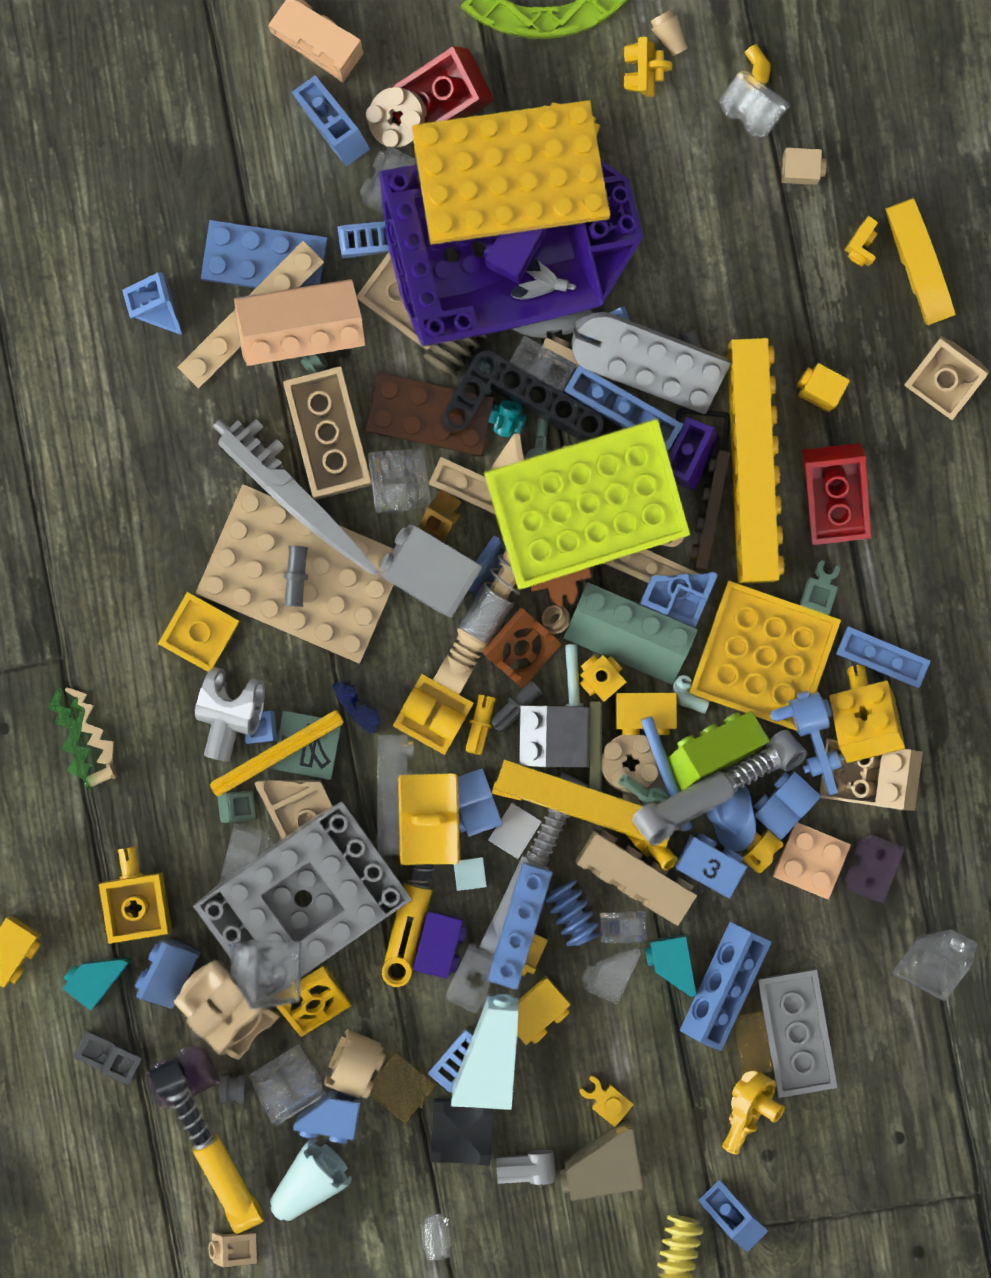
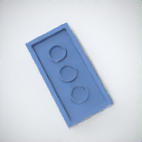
(249, 254)

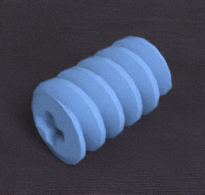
(572, 914)

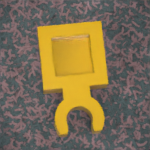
(609, 1102)

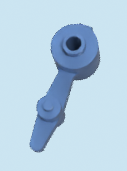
(811, 716)

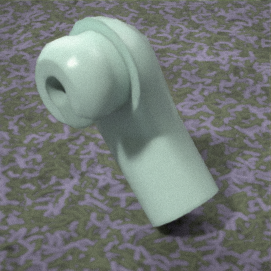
(681, 687)

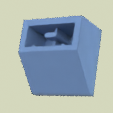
(168, 972)
(330, 1116)

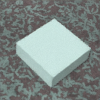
(470, 874)

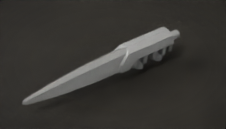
(276, 481)

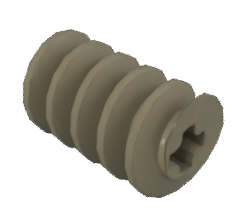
(451, 354)

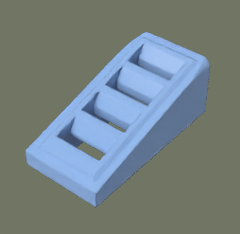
(356, 229)
(466, 1035)

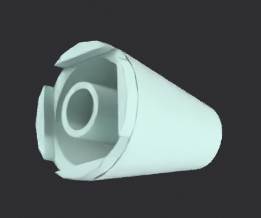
(309, 1181)

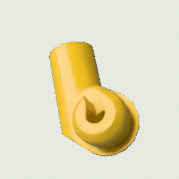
(760, 64)

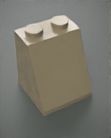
(604, 1165)

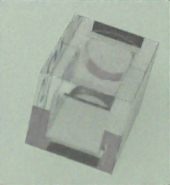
(623, 927)

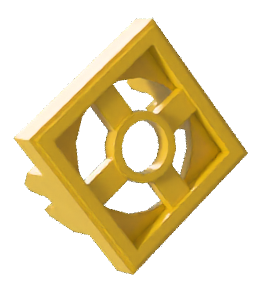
(319, 1014)

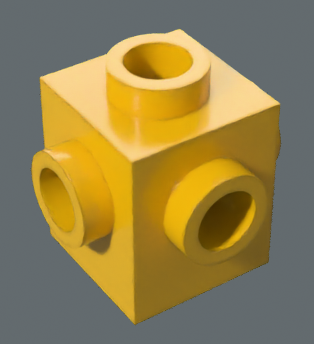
(609, 685)

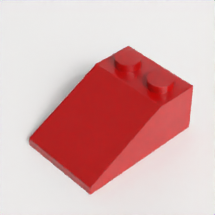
(449, 86)
(836, 493)

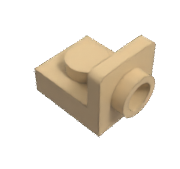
(233, 1249)

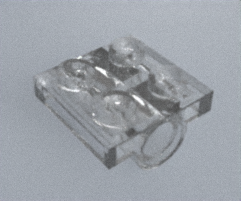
(399, 480)
(287, 1084)

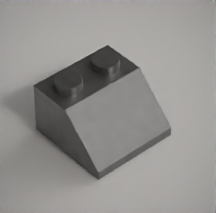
(554, 736)

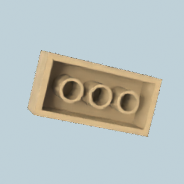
(327, 433)

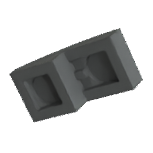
(107, 1056)

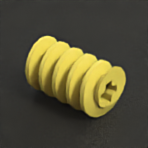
(680, 1249)

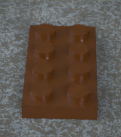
(413, 413)

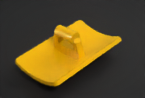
(429, 819)

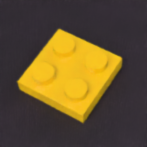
(198, 632)

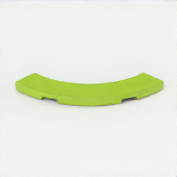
(541, 21)

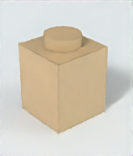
(803, 166)

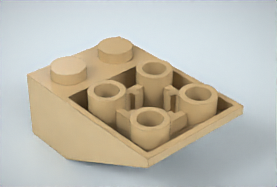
(880, 780)

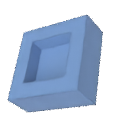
(266, 730)

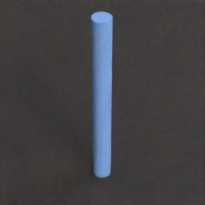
(662, 761)

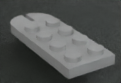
(649, 360)

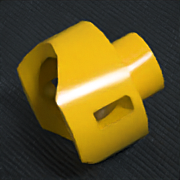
(762, 849)

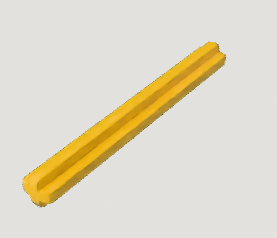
(276, 753)

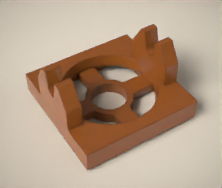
(563, 586)
(495, 648)

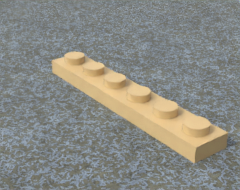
(225, 338)

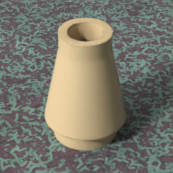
(669, 32)

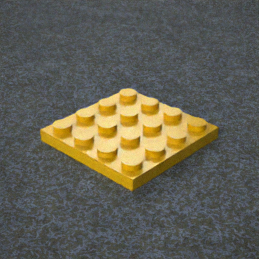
(762, 652)

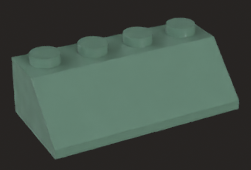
(630, 633)

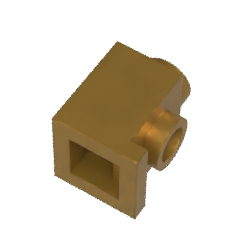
(441, 516)

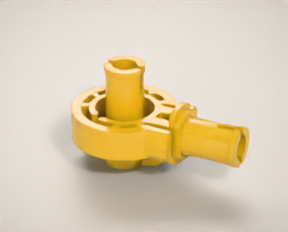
(750, 1100)

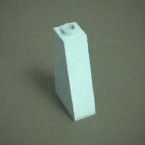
(489, 1062)

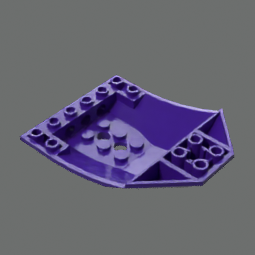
(470, 300)

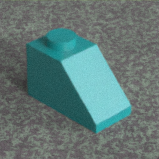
(672, 961)
(93, 979)

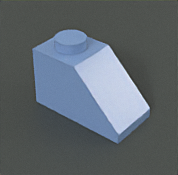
(733, 1216)

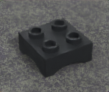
(461, 1134)

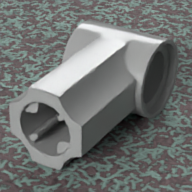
(534, 1167)

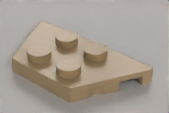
(293, 802)

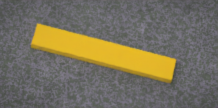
(569, 798)

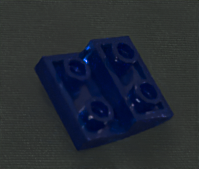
(363, 715)

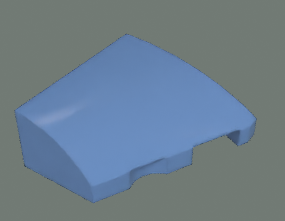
(679, 595)

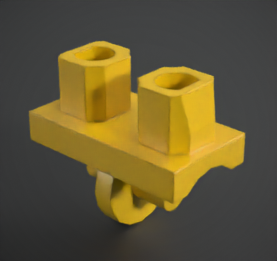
(650, 67)

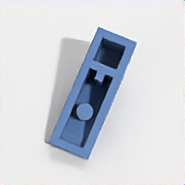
(331, 120)

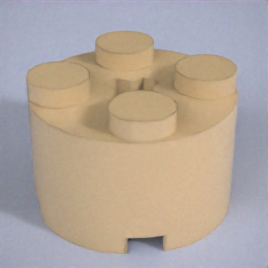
(354, 1064)

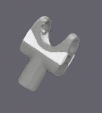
(228, 715)

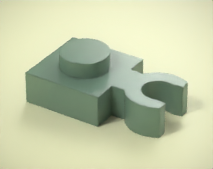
(819, 592)

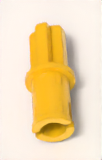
(480, 724)

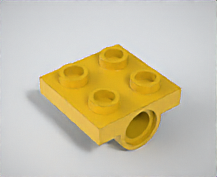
(433, 714)

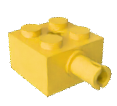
(866, 718)
(119, 894)

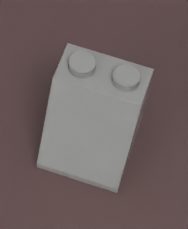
(429, 570)

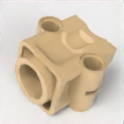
(220, 1011)

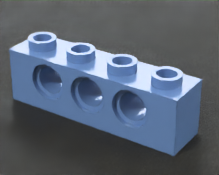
(618, 404)
(519, 925)
(725, 986)

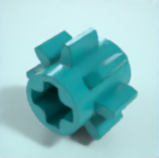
(507, 418)

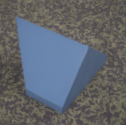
(153, 302)

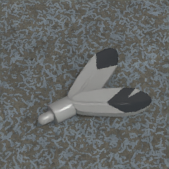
(544, 283)

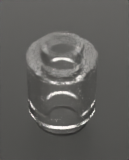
(436, 1236)

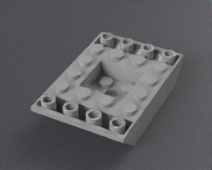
(331, 861)

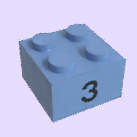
(709, 865)

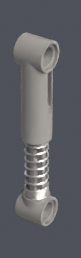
(660, 820)
(537, 857)

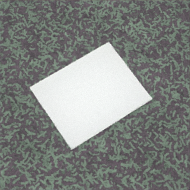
(516, 831)

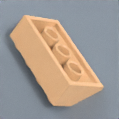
(299, 322)

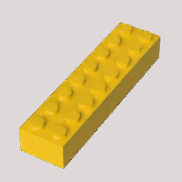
(753, 461)

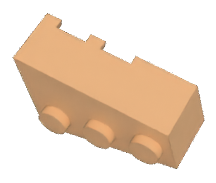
(317, 38)

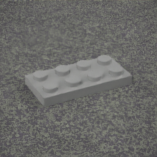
(797, 1033)

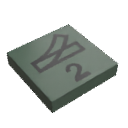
(315, 758)

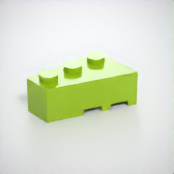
(716, 748)

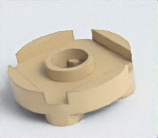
(380, 116)
(617, 752)

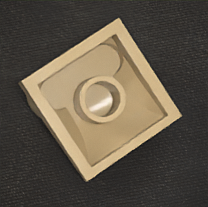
(947, 377)

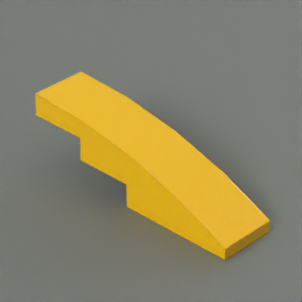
(920, 261)

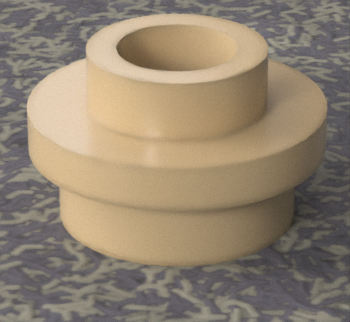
(556, 619)

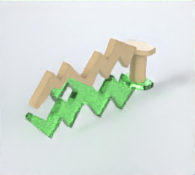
(76, 728)

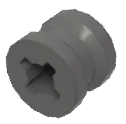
(233, 1088)

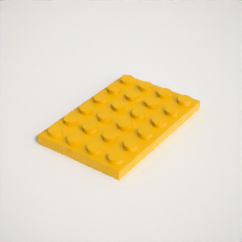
(510, 172)

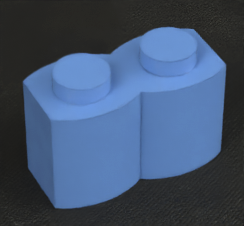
(476, 804)
(786, 804)

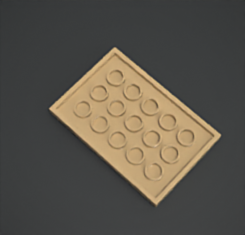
(249, 569)

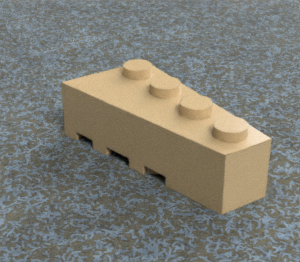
(635, 877)

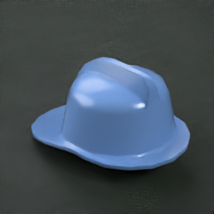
(734, 821)

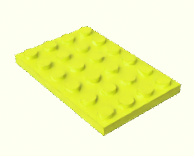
(587, 503)

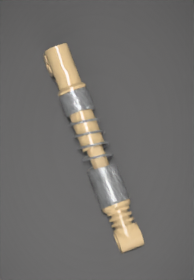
(479, 626)

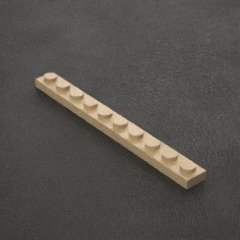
(474, 490)

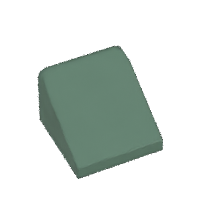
(237, 806)

